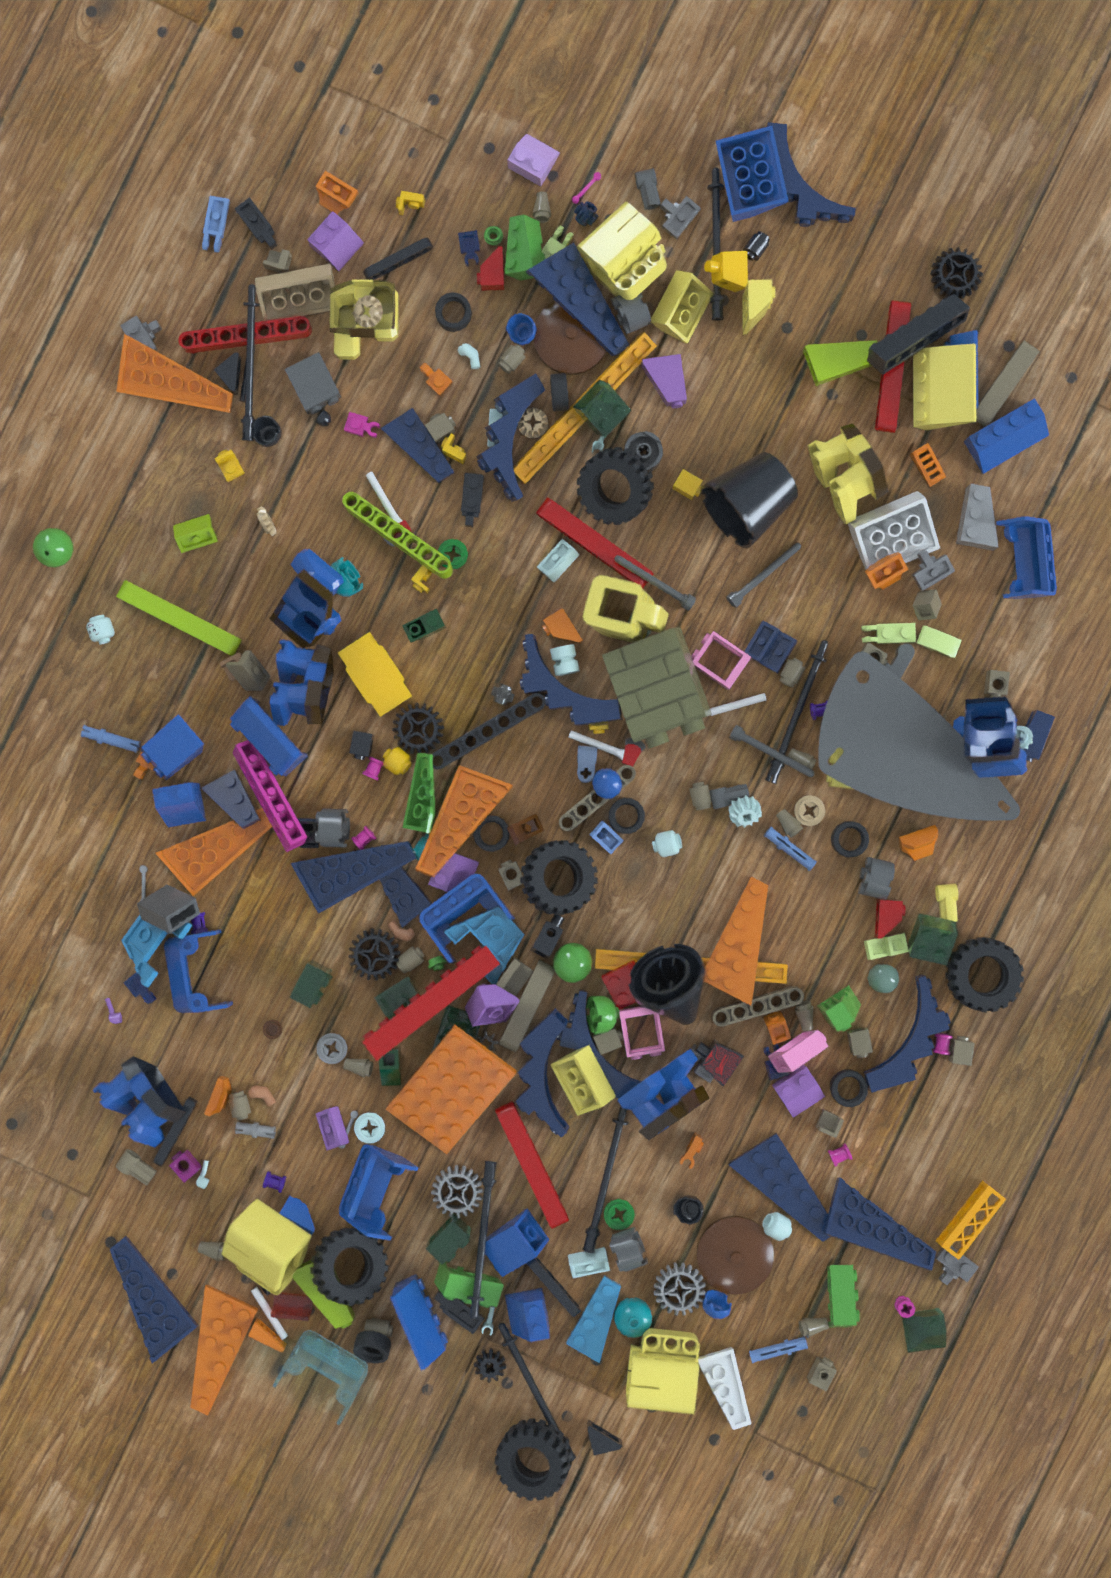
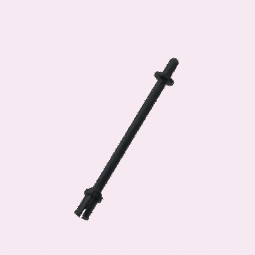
(717, 299)
(248, 419)
(776, 765)
(488, 1182)
(592, 1231)
(510, 1342)

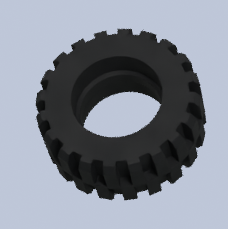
(598, 502)
(583, 877)
(1009, 981)
(324, 1267)
(520, 1478)

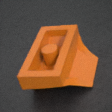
(335, 193)
(886, 571)
(919, 843)
(219, 1096)

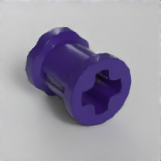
(817, 710)
(198, 924)
(274, 1181)

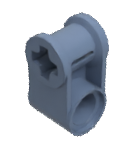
(586, 760)

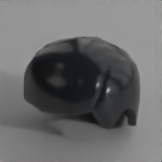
(266, 431)
(688, 1209)

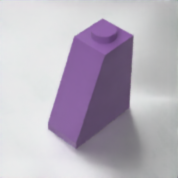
(667, 378)

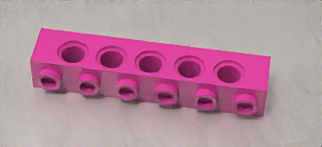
(269, 795)

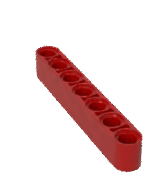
(236, 331)
(892, 380)
(589, 539)
(532, 1164)

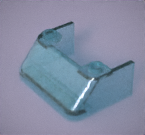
(330, 1361)

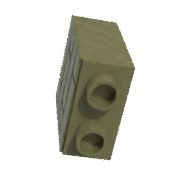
(658, 687)

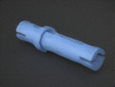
(102, 736)
(788, 847)
(786, 1347)

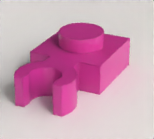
(358, 424)

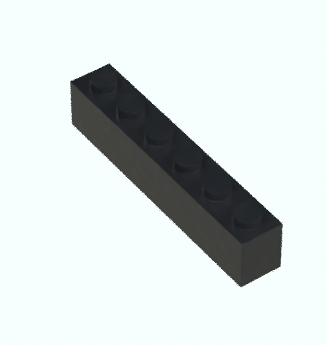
(917, 334)

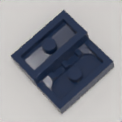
(770, 647)

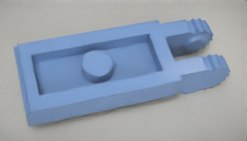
(215, 221)

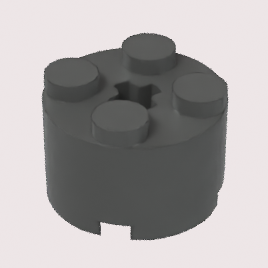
(631, 313)
(649, 442)
(332, 827)
(876, 878)
(628, 1249)

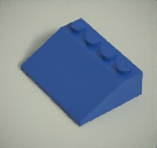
(752, 173)
(418, 1320)

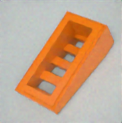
(922, 468)
(265, 1335)

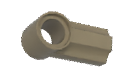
(131, 1164)

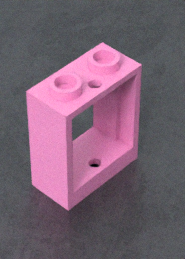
(744, 658)
(798, 1051)
(638, 1052)

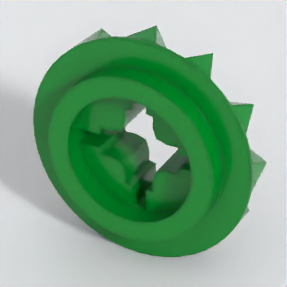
(460, 549)
(615, 1222)

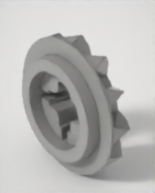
(323, 1050)

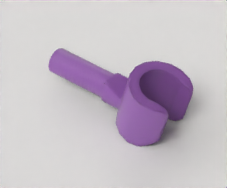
(113, 1017)

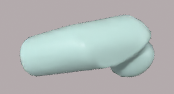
(472, 353)

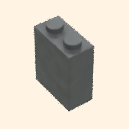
(313, 384)
(168, 908)

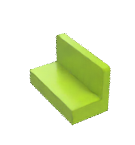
(194, 533)

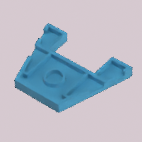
(495, 932)
(141, 944)

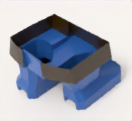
(307, 604)
(302, 698)
(675, 1090)

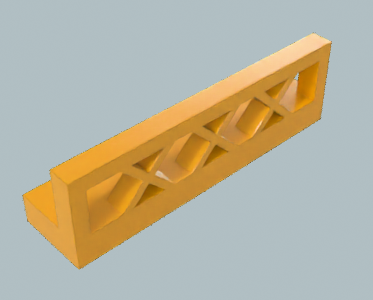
(965, 1215)

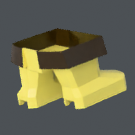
(342, 323)
(862, 478)

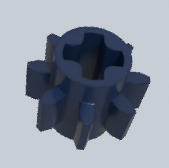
(586, 213)

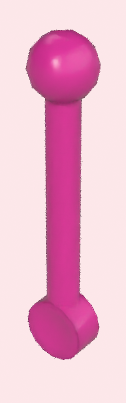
(597, 176)

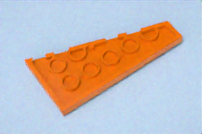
(158, 377)
(463, 810)
(211, 852)
(736, 954)
(221, 1334)

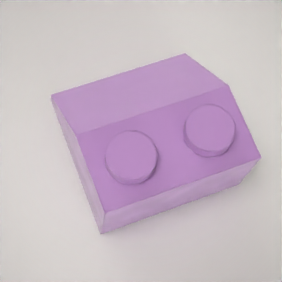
(532, 159)

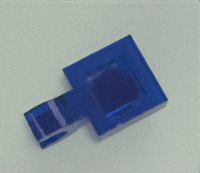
(137, 988)

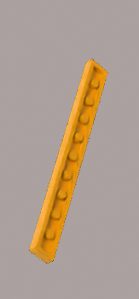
(571, 420)
(613, 959)

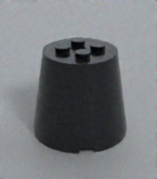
(749, 498)

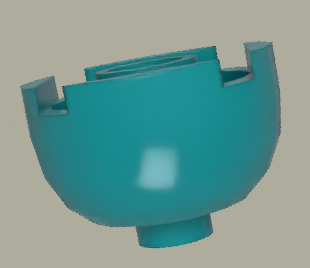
(350, 574)
(632, 1317)

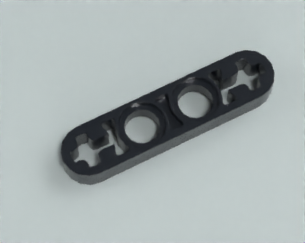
(398, 259)
(175, 1132)
(554, 1286)

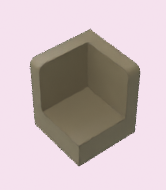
(278, 261)
(927, 604)
(829, 1123)

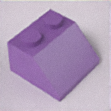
(335, 241)
(454, 872)
(490, 1005)
(798, 1090)

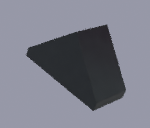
(230, 372)
(310, 828)
(602, 1440)

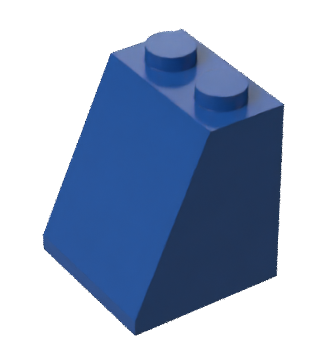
(172, 748)
(180, 804)
(515, 1243)
(528, 1314)

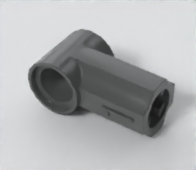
(646, 183)
(724, 796)

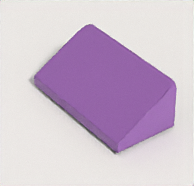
(332, 1128)

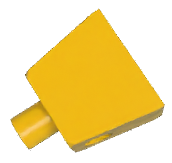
(729, 270)

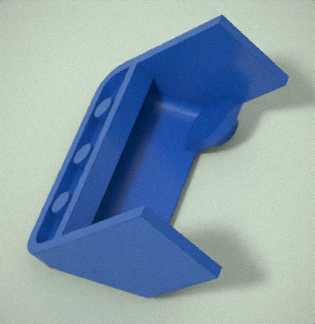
(1032, 557)
(267, 737)
(456, 903)
(179, 977)
(367, 1189)

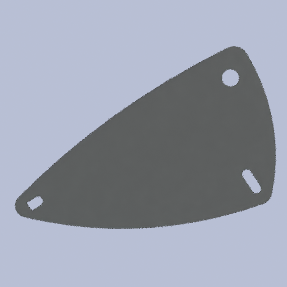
(902, 749)

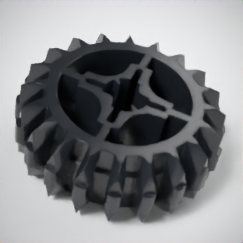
(963, 287)
(428, 741)
(365, 952)

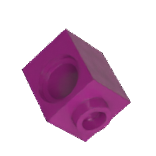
(185, 1174)

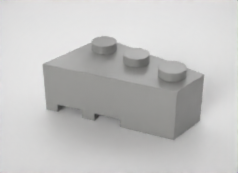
(977, 519)

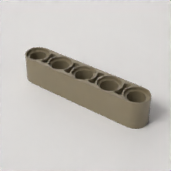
(1005, 383)
(587, 801)
(527, 1006)
(766, 1008)

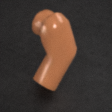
(400, 934)
(262, 1092)

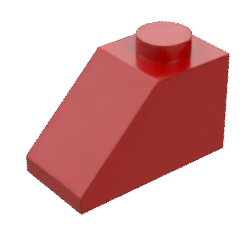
(492, 272)
(888, 915)

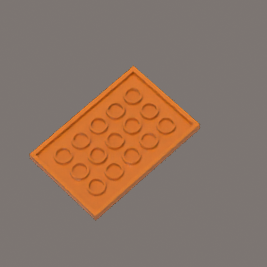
(451, 1089)

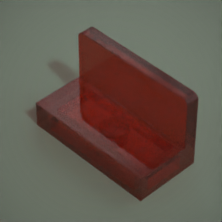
(292, 1307)

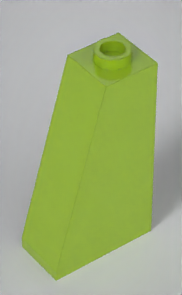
(836, 359)
(337, 1314)

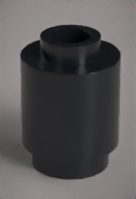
(756, 246)

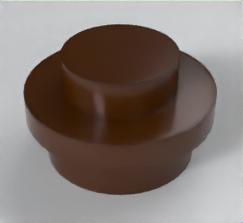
(272, 1029)

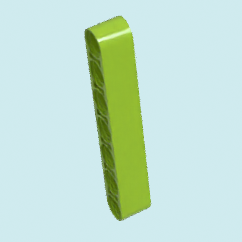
(393, 527)
(179, 618)

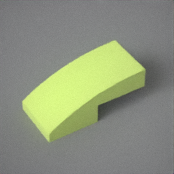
(939, 641)
(886, 946)

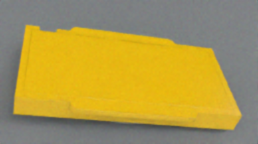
(375, 674)

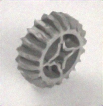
(470, 1180)
(687, 1287)

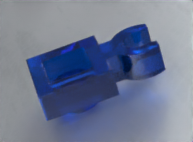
(469, 244)
(771, 1071)

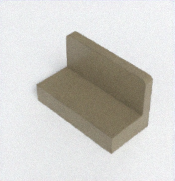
(249, 672)
(514, 977)

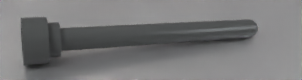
(736, 597)
(685, 600)
(739, 734)

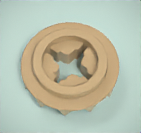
(375, 312)
(539, 428)
(266, 521)
(818, 812)

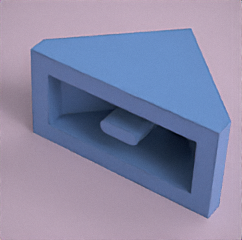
(606, 837)

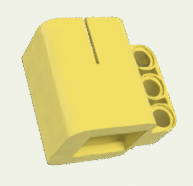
(623, 251)
(645, 615)
(266, 1246)
(663, 1374)

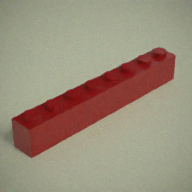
(431, 1002)

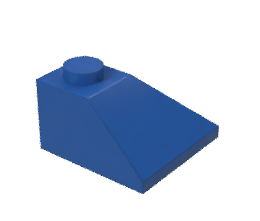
(298, 1214)

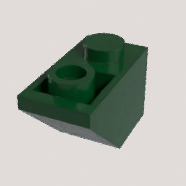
(424, 626)
(390, 1068)

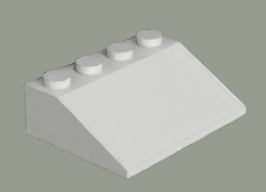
(895, 527)

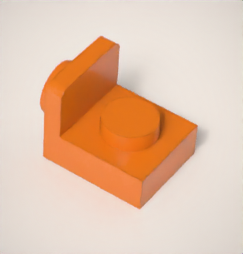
(777, 1027)

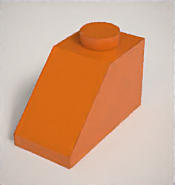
(561, 627)

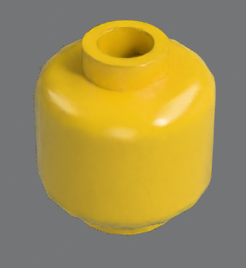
(397, 761)

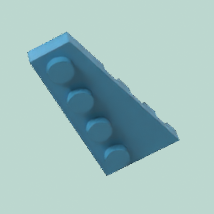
(594, 1323)

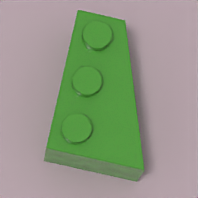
(523, 246)
(840, 1009)
(459, 1284)
(842, 1296)

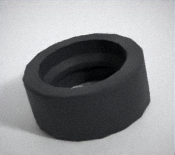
(448, 297)
(559, 392)
(626, 801)
(476, 834)
(864, 839)
(848, 1102)
(372, 1347)

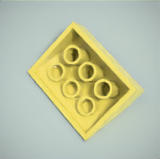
(944, 386)

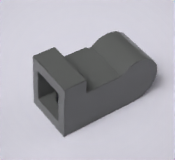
(902, 658)

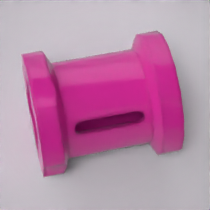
(373, 768)
(364, 838)
(942, 1043)
(840, 1154)
(909, 1305)

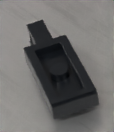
(256, 222)
(472, 497)
(459, 1312)

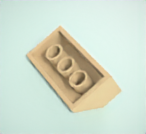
(295, 292)

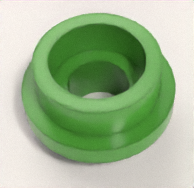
(493, 230)
(437, 963)

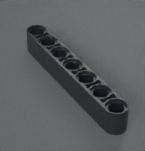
(494, 724)

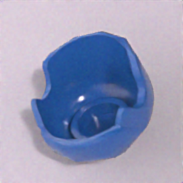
(521, 329)
(607, 783)
(716, 1304)

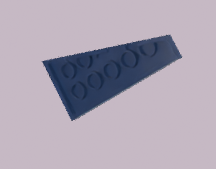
(577, 293)
(344, 874)
(779, 1178)
(869, 1227)
(154, 1306)

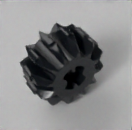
(498, 1365)

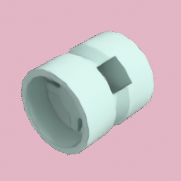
(564, 660)

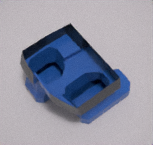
(990, 740)
(156, 1098)

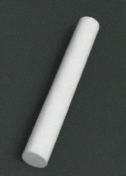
(738, 704)
(267, 1310)

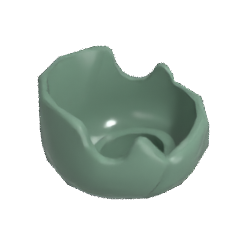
(883, 978)

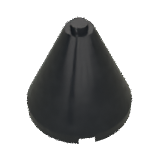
(669, 982)

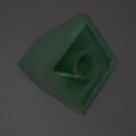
(925, 1330)

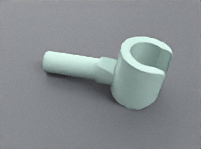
(598, 444)
(202, 1182)
(488, 1324)

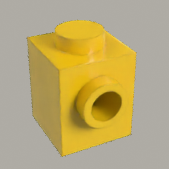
(688, 485)

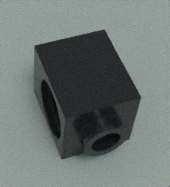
(361, 745)

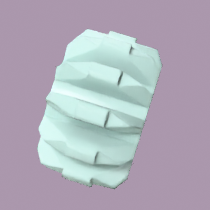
(745, 811)

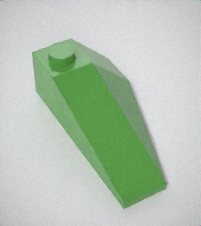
(421, 802)

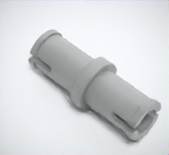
(255, 1130)

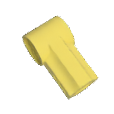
(947, 897)

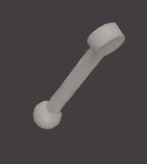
(143, 869)
(354, 1114)

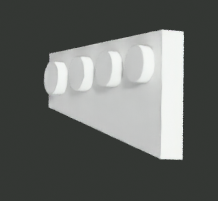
(725, 1382)

